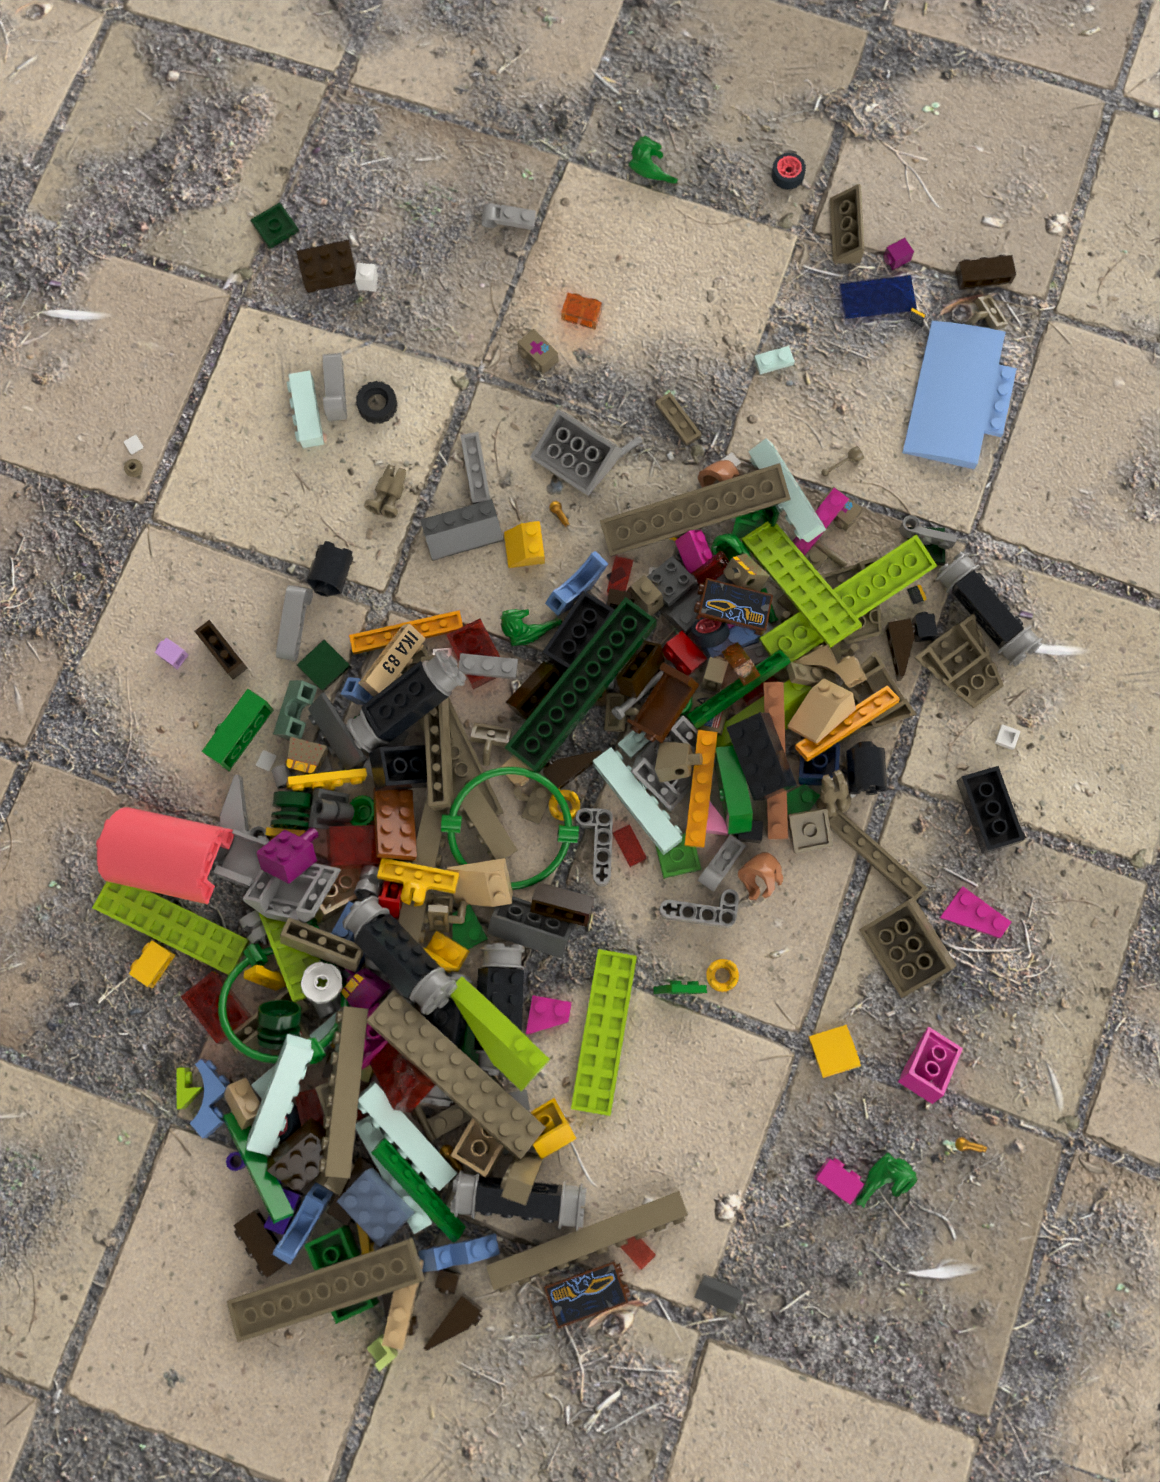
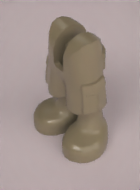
(387, 486)
(834, 792)

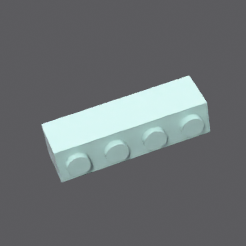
(306, 409)

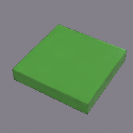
(679, 860)

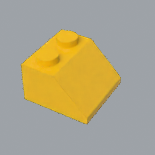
(524, 545)
(557, 1130)

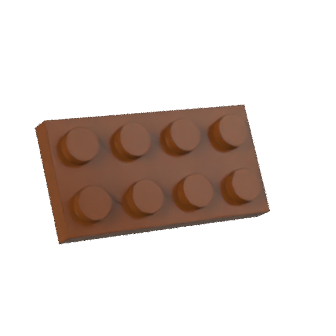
(394, 824)

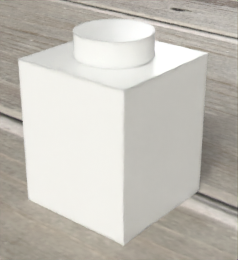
(366, 277)

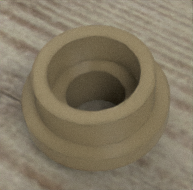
(133, 472)

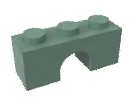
(296, 698)

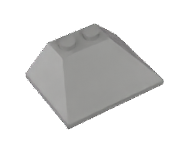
(672, 791)
(294, 900)

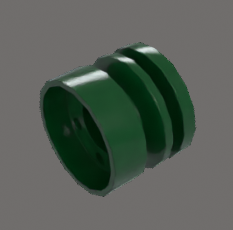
(292, 810)
(277, 1020)

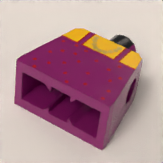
(363, 988)

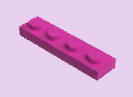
(826, 512)

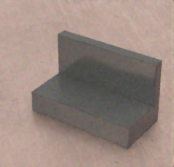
(718, 1293)

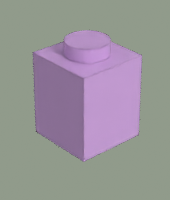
(171, 653)

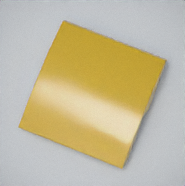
(834, 1051)

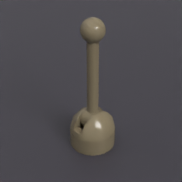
(854, 455)

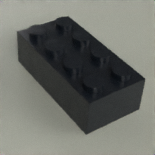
(576, 630)
(761, 756)
(990, 809)

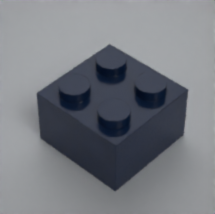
(825, 763)

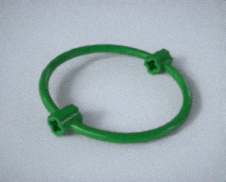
(566, 833)
(257, 956)

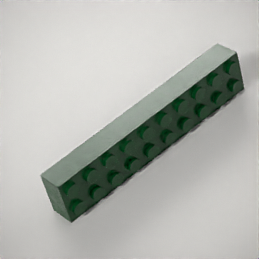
(581, 685)

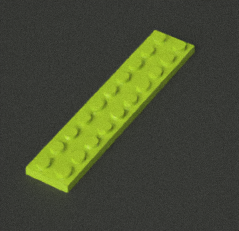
(859, 594)

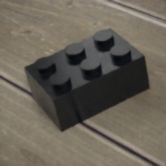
(399, 767)

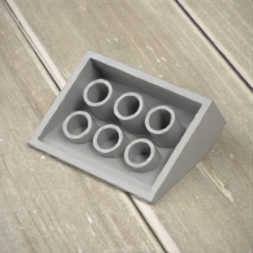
(575, 452)

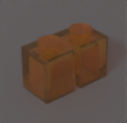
(584, 308)
(740, 663)

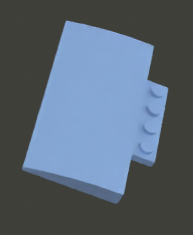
(959, 394)

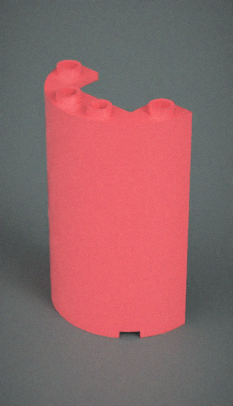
(160, 853)

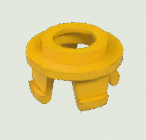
(568, 795)
(730, 967)

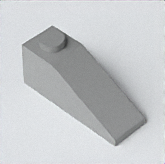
(234, 809)

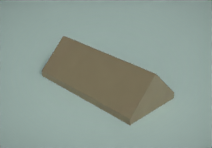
(847, 226)

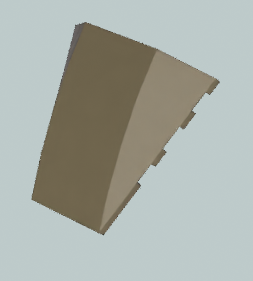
(871, 620)
(963, 662)
(877, 679)

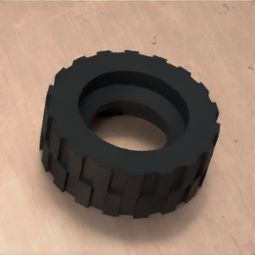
(386, 412)

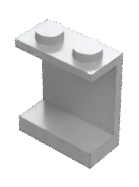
(242, 861)

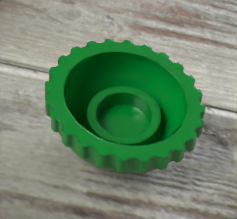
(363, 810)

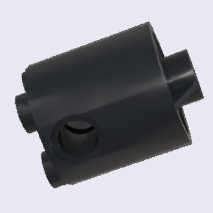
(329, 569)
(866, 768)

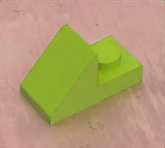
(185, 1094)

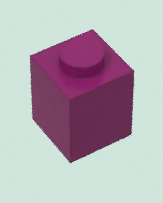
(898, 254)

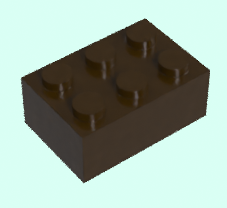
(327, 266)
(298, 1157)

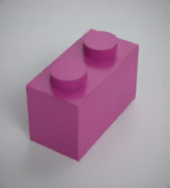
(693, 549)
(838, 1180)

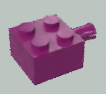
(288, 854)

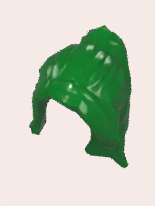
(642, 160)
(729, 545)
(521, 633)
(886, 1171)

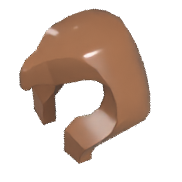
(719, 470)
(767, 868)

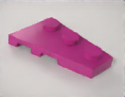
(974, 913)

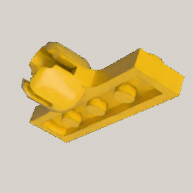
(326, 780)
(417, 879)

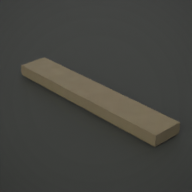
(876, 856)

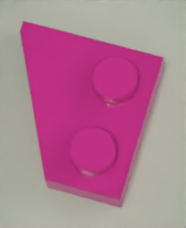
(547, 1013)

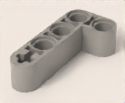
(334, 383)
(292, 621)
(599, 847)
(717, 912)

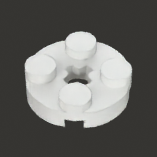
(310, 980)

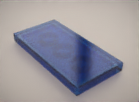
(877, 297)

